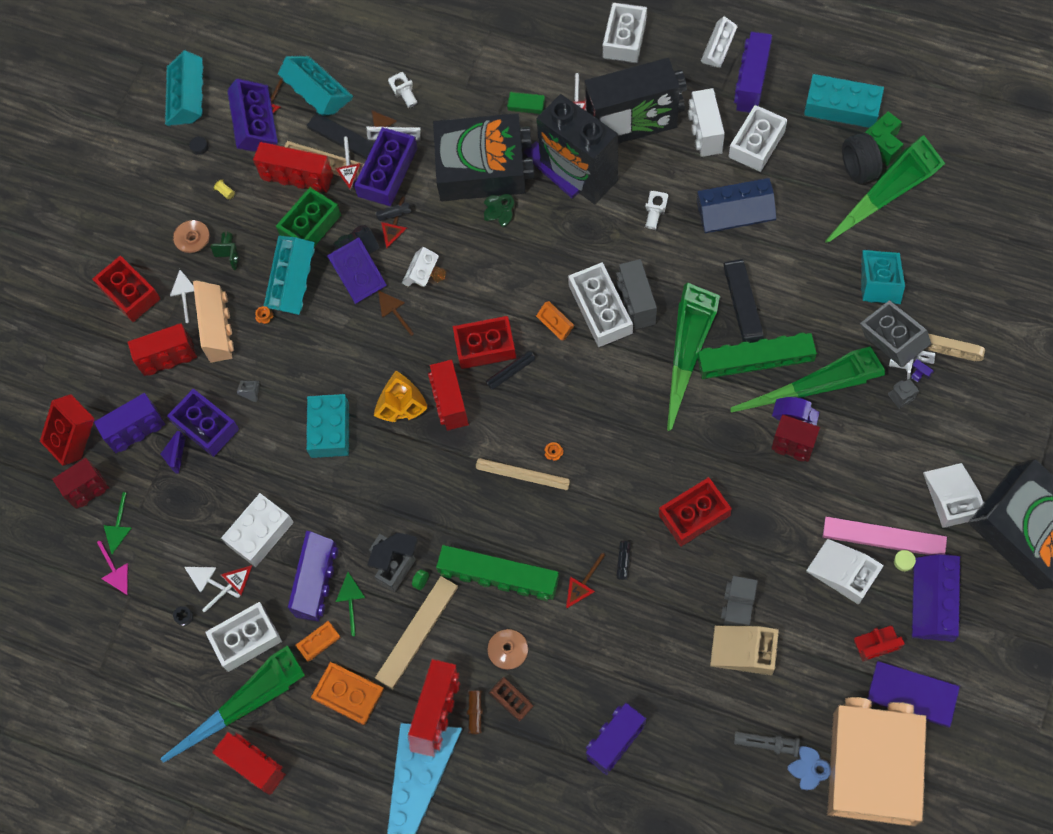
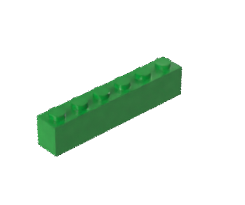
(756, 355)
(497, 572)

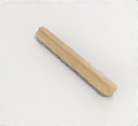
(523, 474)

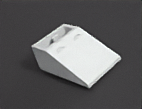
(953, 494)
(845, 570)

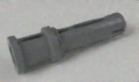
(740, 739)

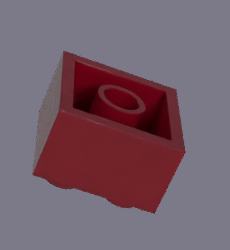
(795, 438)
(81, 483)

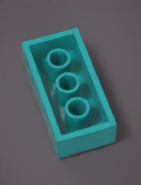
(843, 101)

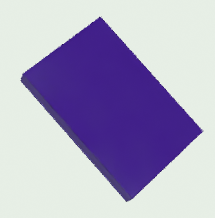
(356, 270)

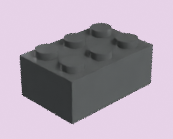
(636, 294)
(895, 333)

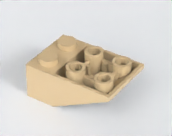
(745, 648)

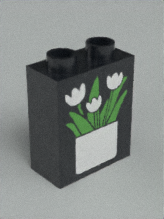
(637, 99)

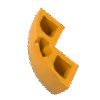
(399, 400)

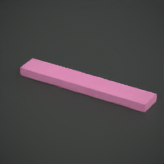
(884, 536)

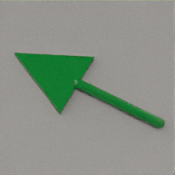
(115, 533)
(349, 592)

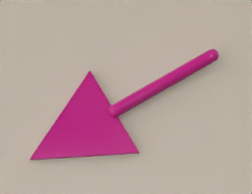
(118, 577)

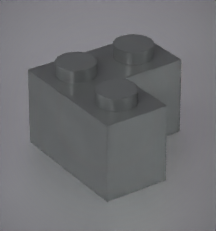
(397, 569)
(740, 598)

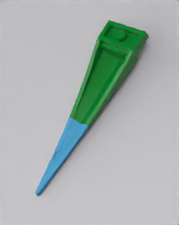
(266, 684)

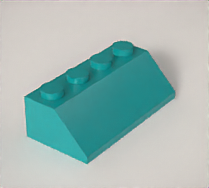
(314, 84)
(184, 89)
(289, 274)

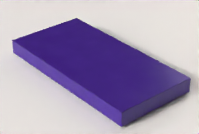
(927, 695)

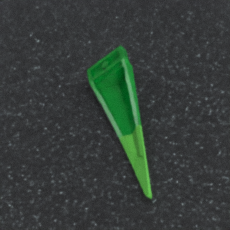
(908, 170)
(693, 322)
(845, 372)

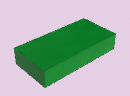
(526, 103)

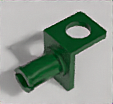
(226, 249)

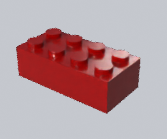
(293, 167)
(433, 707)

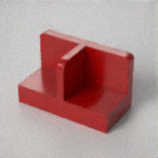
(878, 643)

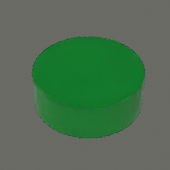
(420, 579)

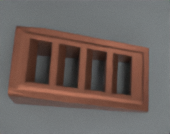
(499, 698)

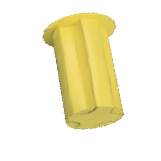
(224, 189)

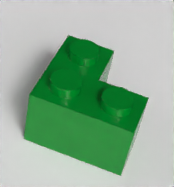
(884, 134)

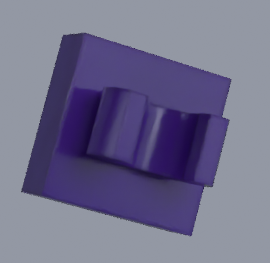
(921, 369)

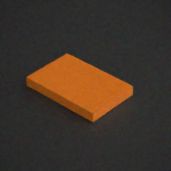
(347, 693)

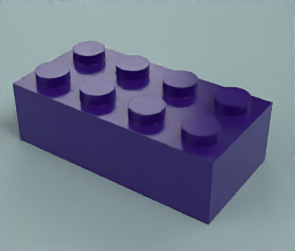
(752, 71)
(386, 166)

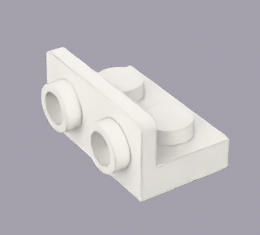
(420, 267)

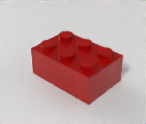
(126, 288)
(484, 342)
(162, 349)
(447, 395)
(66, 429)
(694, 511)
(249, 762)

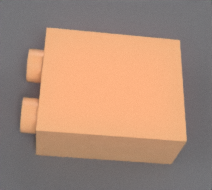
(877, 763)

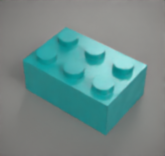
(327, 426)

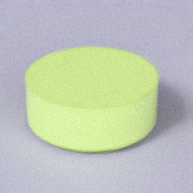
(904, 560)

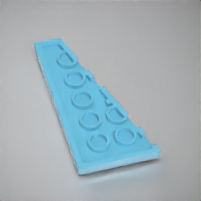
(416, 780)

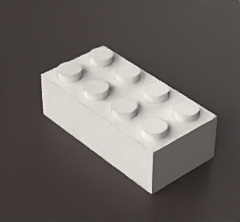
(600, 304)

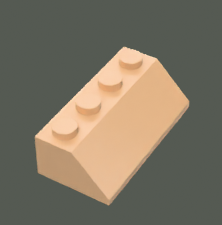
(213, 321)

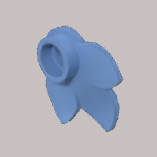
(806, 768)

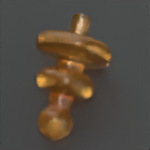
(438, 274)

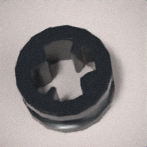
(186, 620)

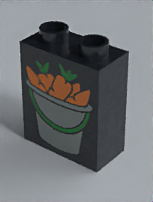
(578, 148)
(481, 157)
(1020, 521)

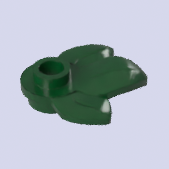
(497, 210)

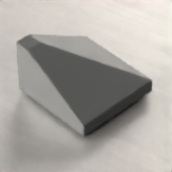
(249, 390)

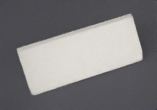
(719, 42)
(372, 132)

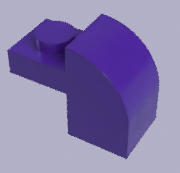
(795, 408)

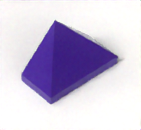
(173, 451)

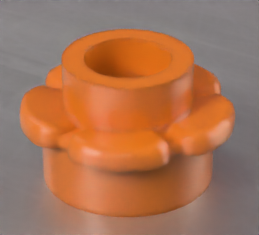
(263, 310)
(553, 447)

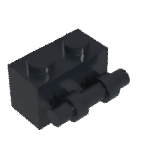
(365, 236)

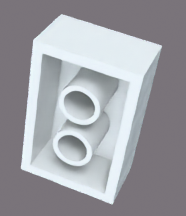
(624, 32)
(706, 122)
(757, 138)
(257, 530)
(243, 637)

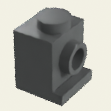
(903, 393)

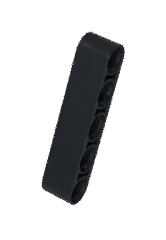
(743, 301)

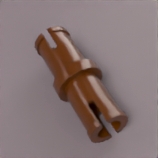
(474, 712)

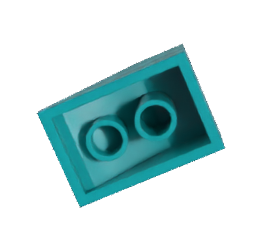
(882, 277)

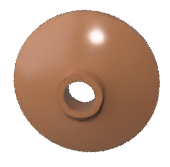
(188, 231)
(507, 659)

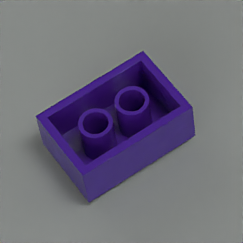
(203, 422)
(129, 423)
(615, 738)

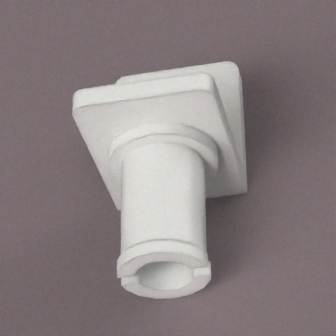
(404, 89)
(655, 210)
(909, 367)

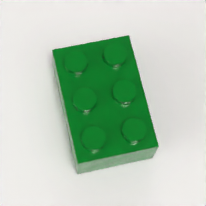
(309, 217)

